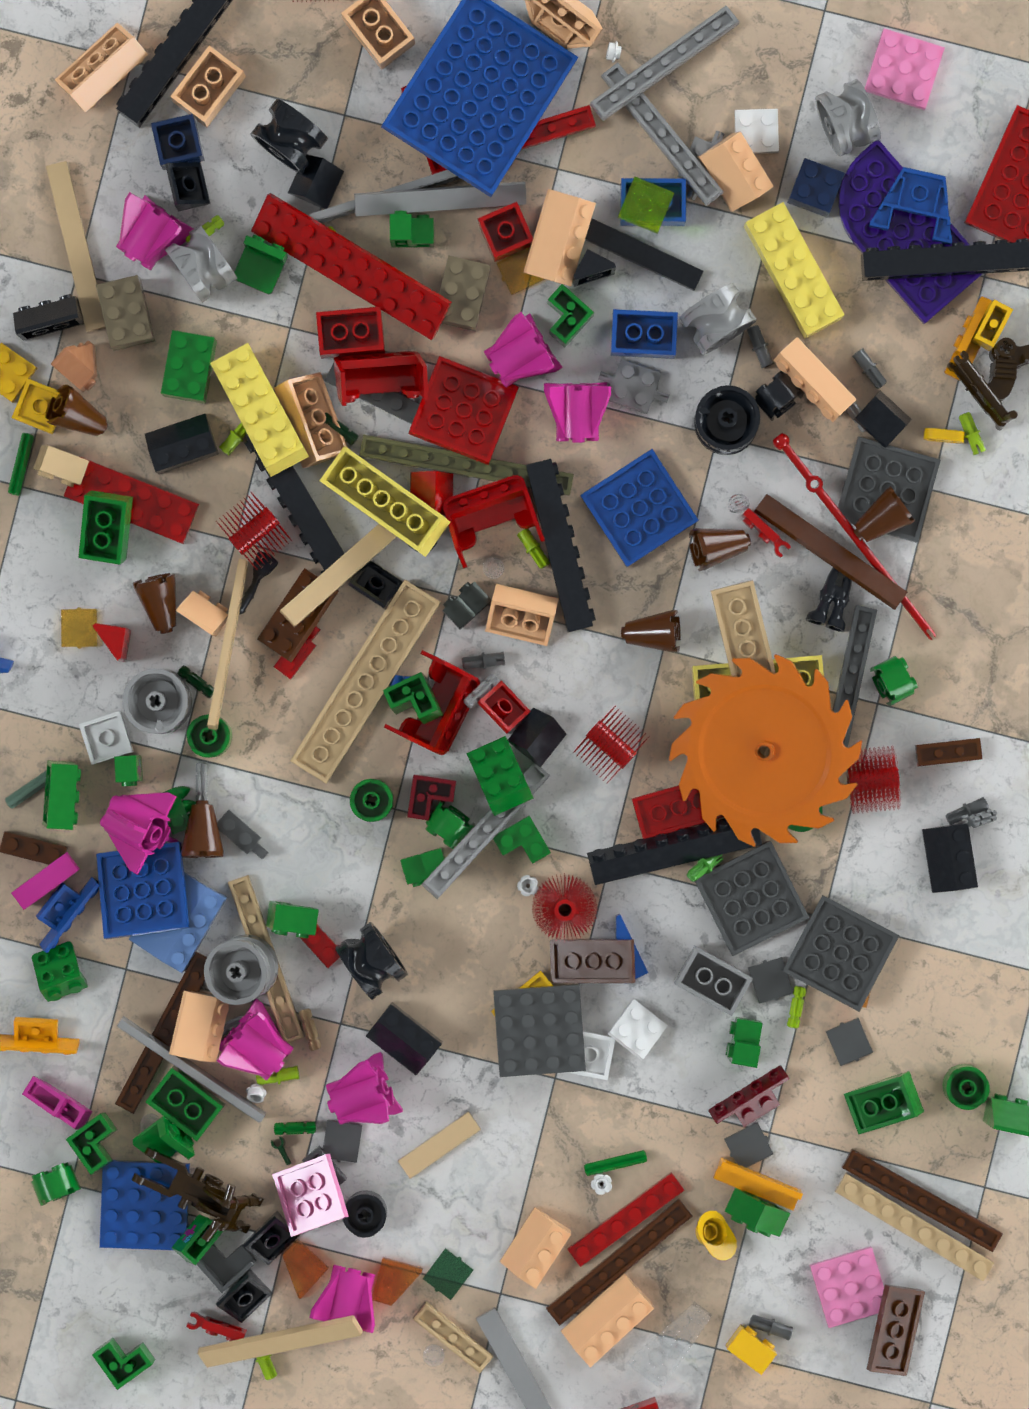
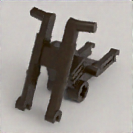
(1003, 371)
(205, 1194)

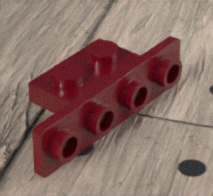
(753, 1100)

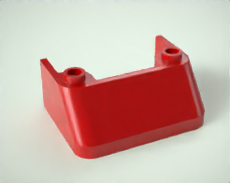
(380, 374)
(488, 507)
(450, 690)

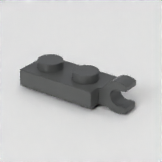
(241, 834)

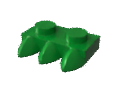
(179, 811)

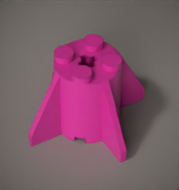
(148, 231)
(521, 352)
(577, 409)
(138, 825)
(254, 1044)
(363, 1094)
(347, 1296)

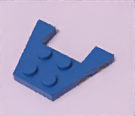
(917, 194)

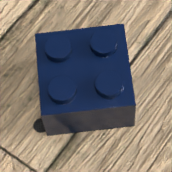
(177, 140)
(816, 187)

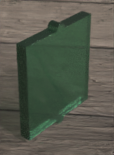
(448, 1274)

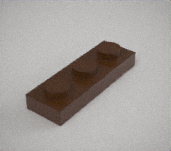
(948, 752)
(31, 848)

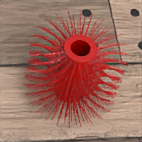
(254, 530)
(610, 744)
(874, 780)
(572, 897)

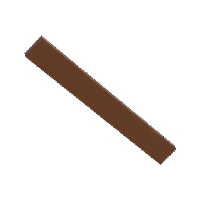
(830, 551)
(149, 1060)
(922, 1200)
(619, 1262)

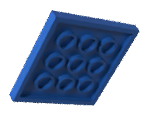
(639, 508)
(143, 901)
(136, 1214)

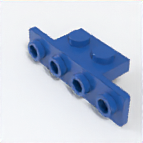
(62, 909)

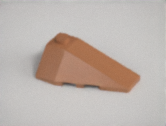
(78, 365)

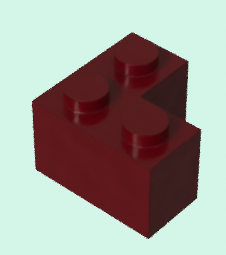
(426, 789)

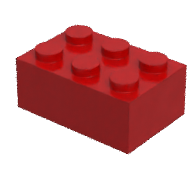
(350, 332)

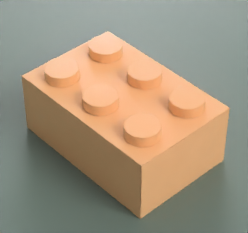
(378, 30)
(208, 86)

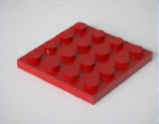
(463, 410)

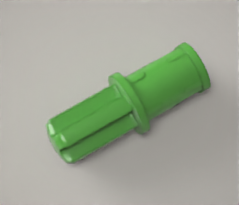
(703, 866)

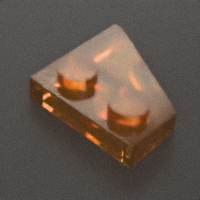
(303, 1267)
(393, 1280)

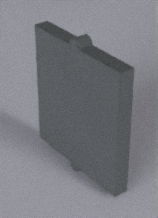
(770, 980)
(849, 1041)
(342, 1141)
(748, 1145)

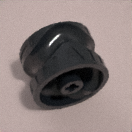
(289, 136)
(743, 417)
(371, 960)

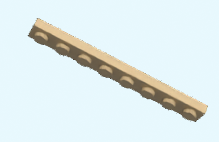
(914, 1227)

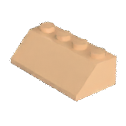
(101, 67)
(559, 237)
(814, 380)
(305, 404)
(607, 1319)

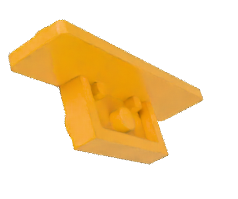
(963, 342)
(38, 1036)

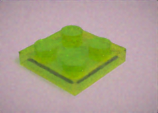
(646, 205)

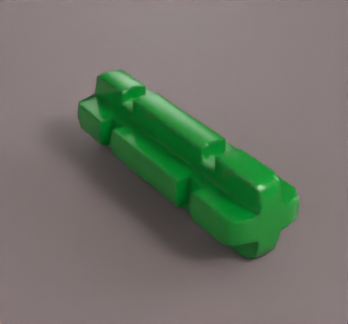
(295, 1128)

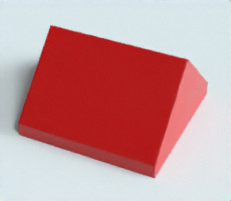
(432, 488)
(115, 638)
(504, 707)

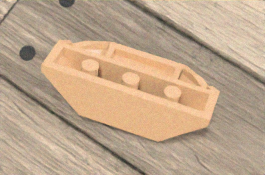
(565, 21)

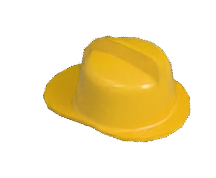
(716, 1235)

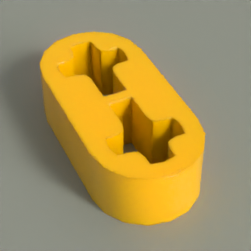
(944, 435)

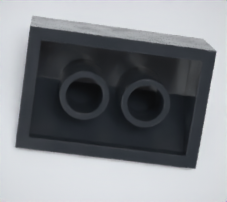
(48, 317)
(181, 444)
(950, 858)
(404, 1038)

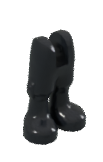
(829, 593)

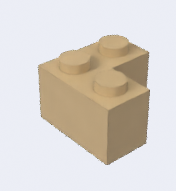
(60, 464)

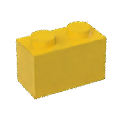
(991, 325)
(751, 1349)

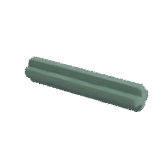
(26, 791)

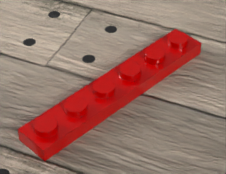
(625, 1219)

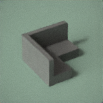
(224, 1270)

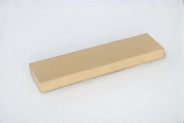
(439, 1145)
(453, 1337)

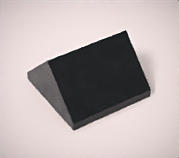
(317, 182)
(187, 185)
(593, 268)
(882, 419)
(375, 584)
(537, 736)
(270, 1239)
(244, 1296)

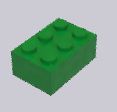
(188, 367)
(105, 527)
(499, 775)
(61, 795)
(185, 1103)

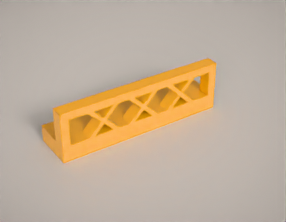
(757, 1184)

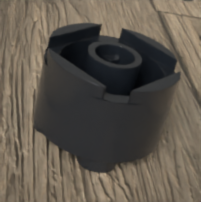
(777, 396)
(373, 1204)

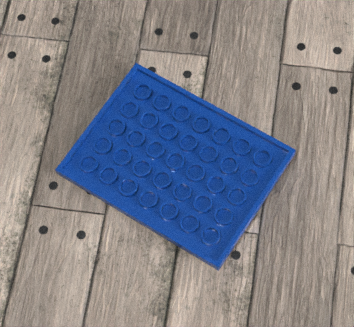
(480, 93)

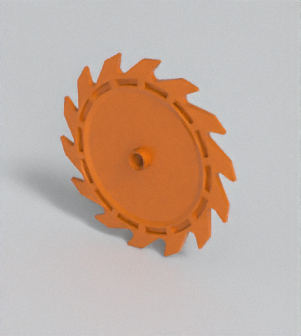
(802, 742)

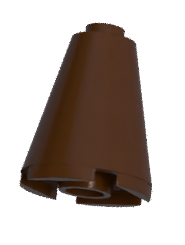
(75, 413)
(883, 517)
(716, 546)
(159, 600)
(654, 631)
(202, 833)

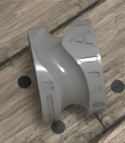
(848, 118)
(201, 264)
(717, 319)
(143, 692)
(241, 969)

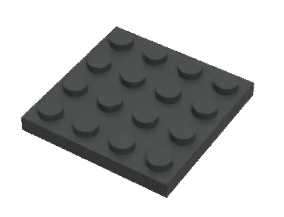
(878, 468)
(751, 898)
(841, 953)
(539, 1030)

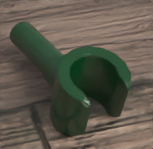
(282, 1150)

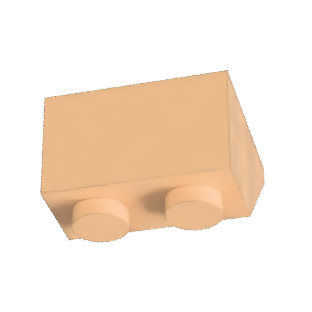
(203, 612)

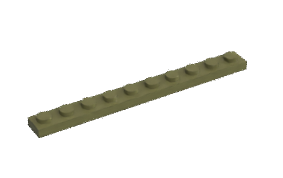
(448, 461)

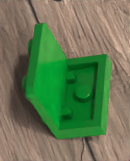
(260, 264)
(58, 972)
(166, 1139)

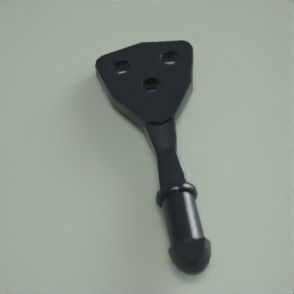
(257, 576)

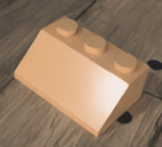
(736, 171)
(521, 614)
(199, 1026)
(535, 1247)

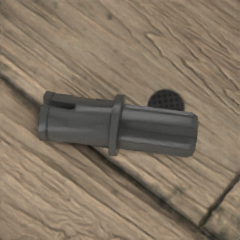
(760, 346)
(869, 368)
(483, 660)
(967, 810)
(771, 1327)

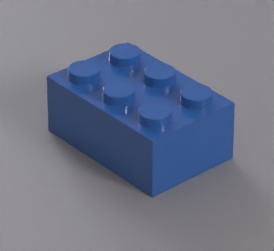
(677, 209)
(644, 334)

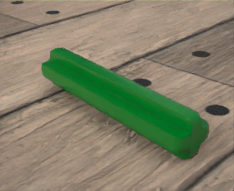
(20, 464)
(615, 1163)

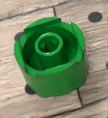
(893, 680)
(199, 743)
(367, 811)
(449, 824)
(972, 1096)
(55, 1184)

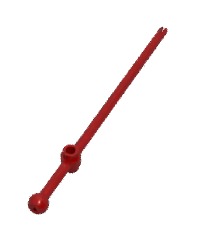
(782, 442)

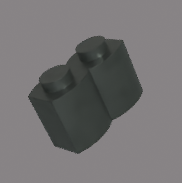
(466, 605)

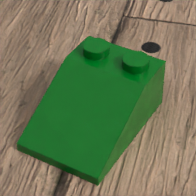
(884, 1103)
(1007, 1114)

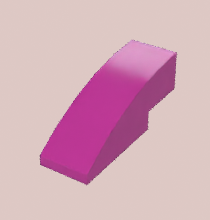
(45, 880)
(57, 1103)

